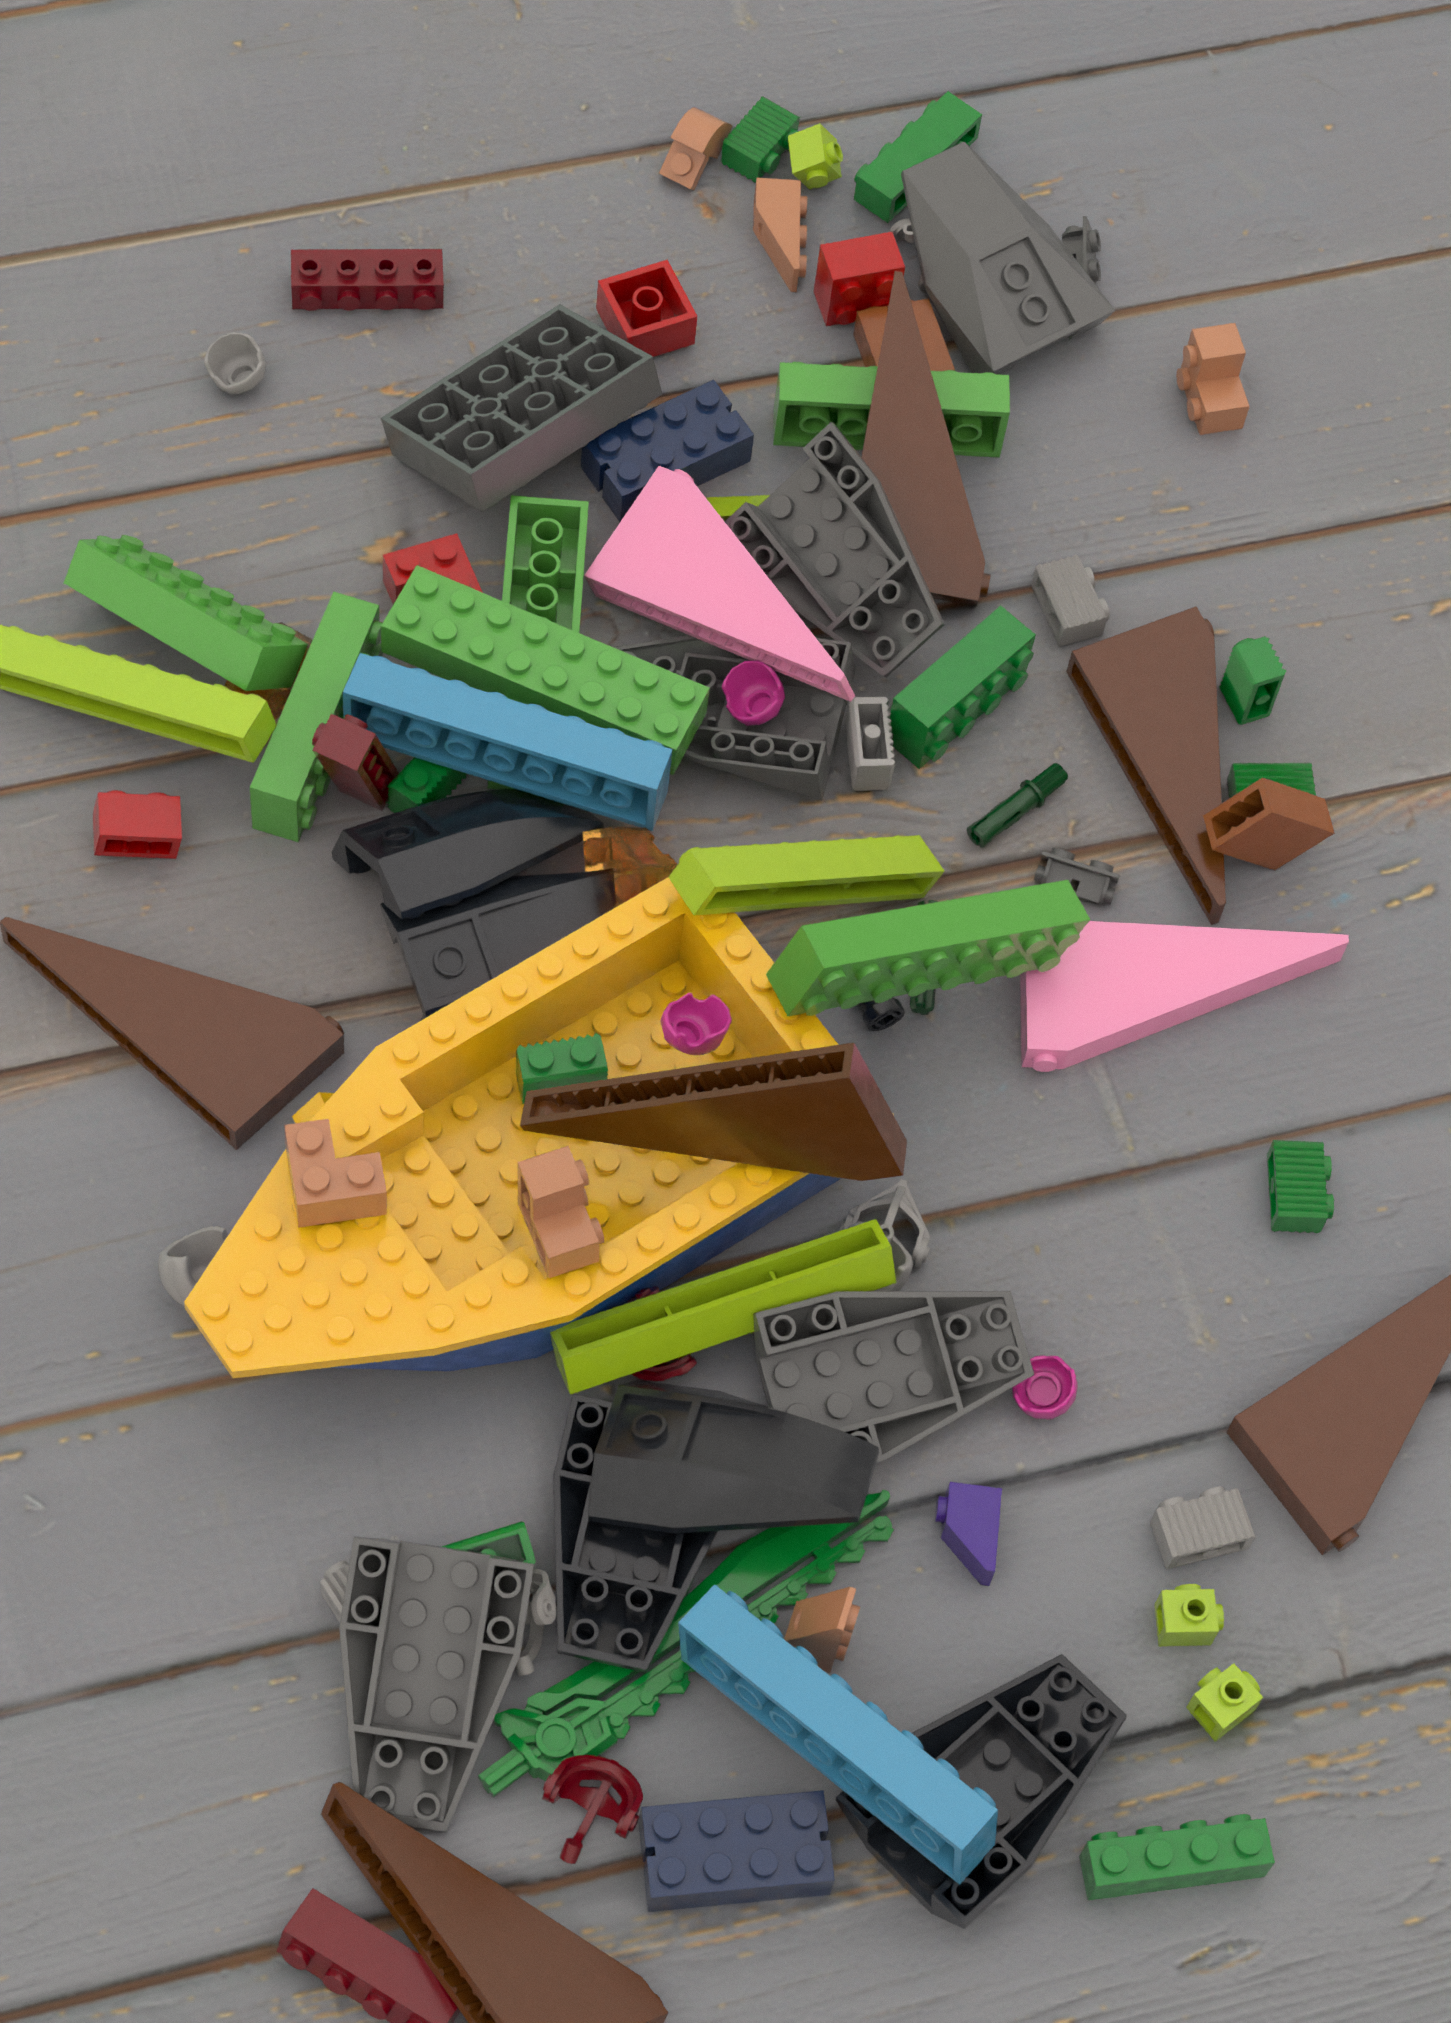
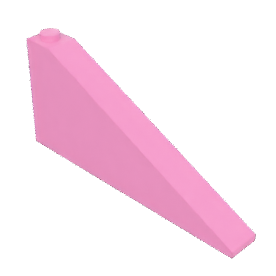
(692, 573)
(1149, 977)

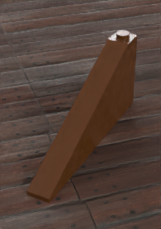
(916, 462)
(1160, 718)
(208, 1041)
(777, 1111)
(1341, 1422)
(480, 1939)

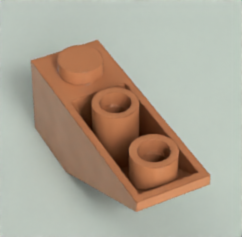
(778, 227)
(824, 1625)

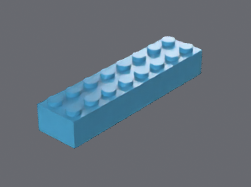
(510, 741)
(839, 1733)

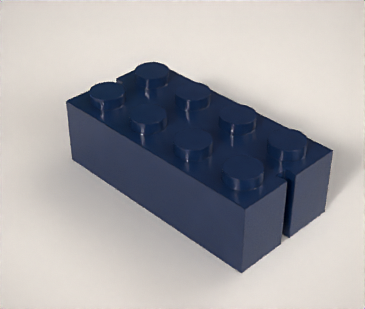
(684, 433)
(736, 1851)

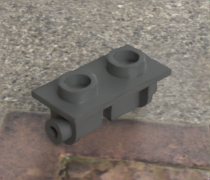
(1083, 245)
(1092, 878)

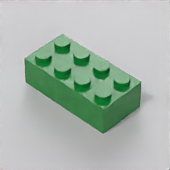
(961, 687)

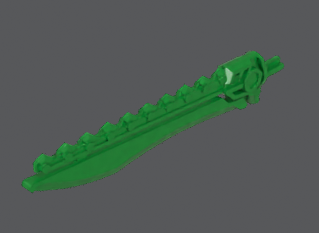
(551, 1733)

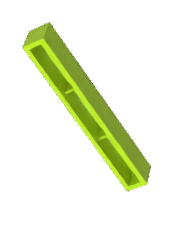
(134, 694)
(804, 874)
(718, 1306)

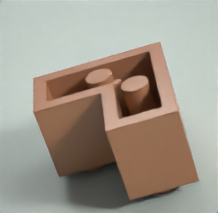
(1212, 379)
(327, 1186)
(555, 1211)

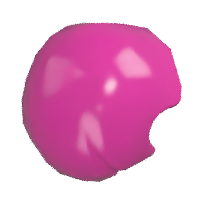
(753, 692)
(695, 1024)
(1049, 1390)

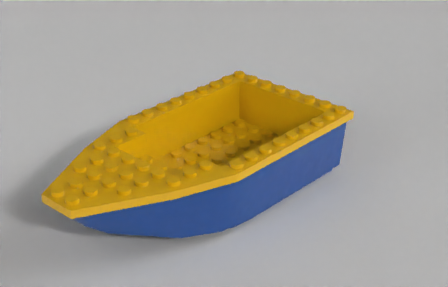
(452, 1262)

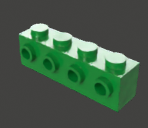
(938, 129)
(1176, 1858)

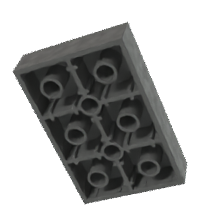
(521, 407)

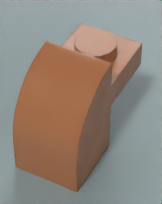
(695, 140)

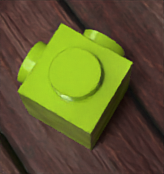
(815, 156)
(1188, 1616)
(1224, 1700)

